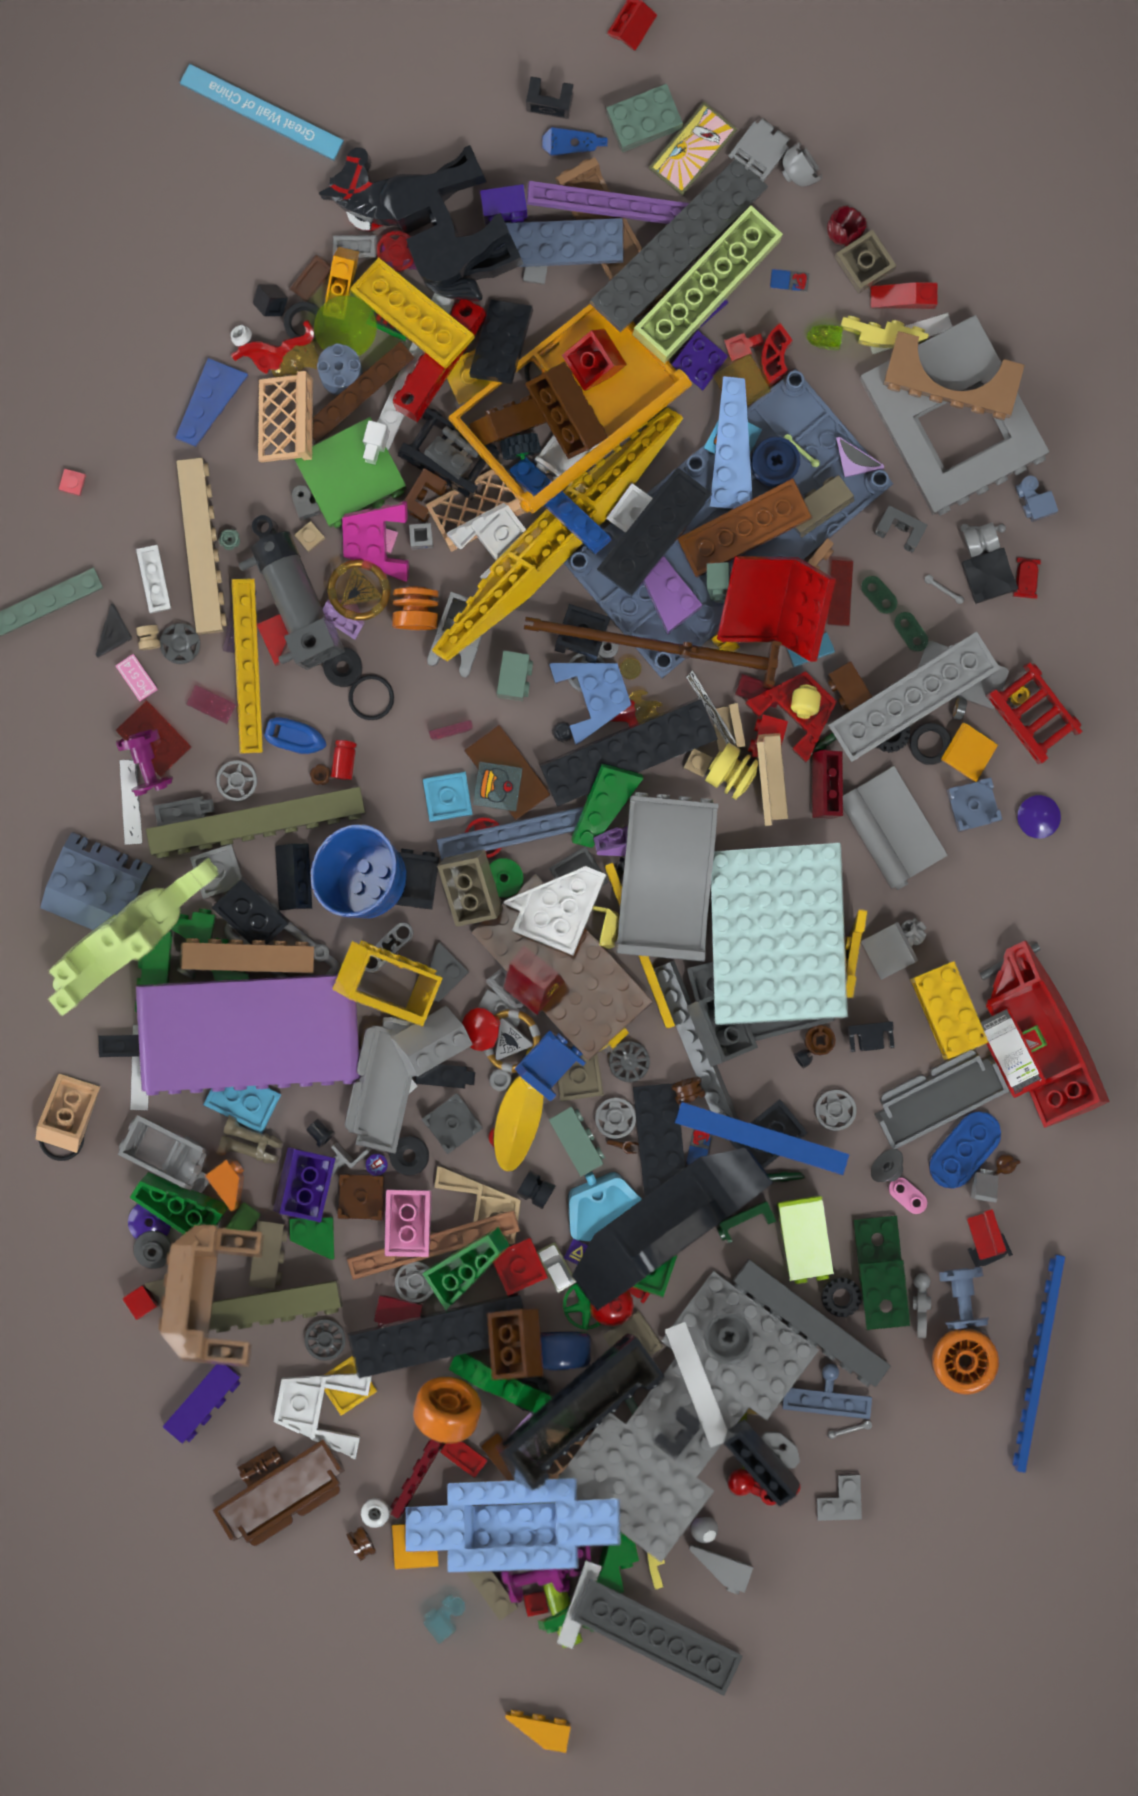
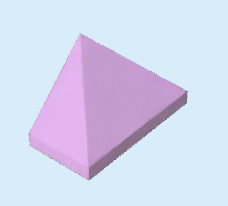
(348, 626)

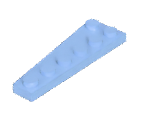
(732, 456)

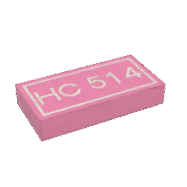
(136, 677)

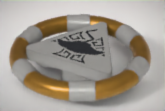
(511, 1039)

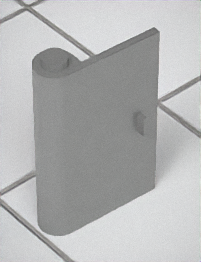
(893, 827)

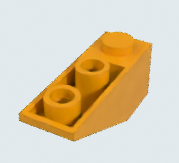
(342, 273)
(547, 1733)

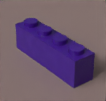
(201, 1402)

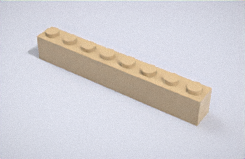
(200, 546)

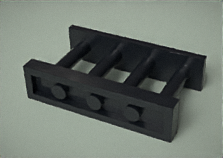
(412, 454)

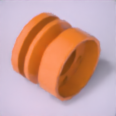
(415, 608)

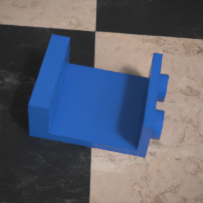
(548, 1063)

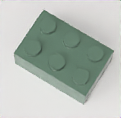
(644, 118)

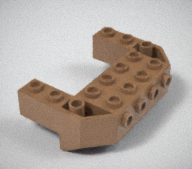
(191, 1291)

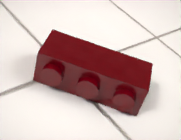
(827, 784)

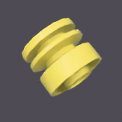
(732, 771)

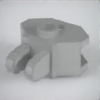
(789, 1455)

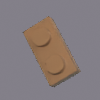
(823, 552)

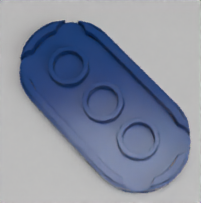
(965, 1150)

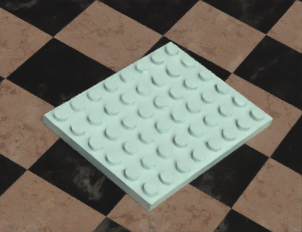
(778, 934)

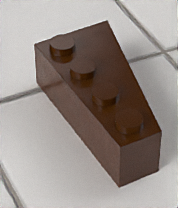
(508, 421)

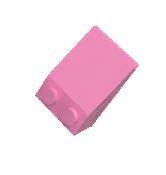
(408, 1223)

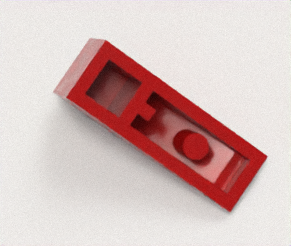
(905, 296)

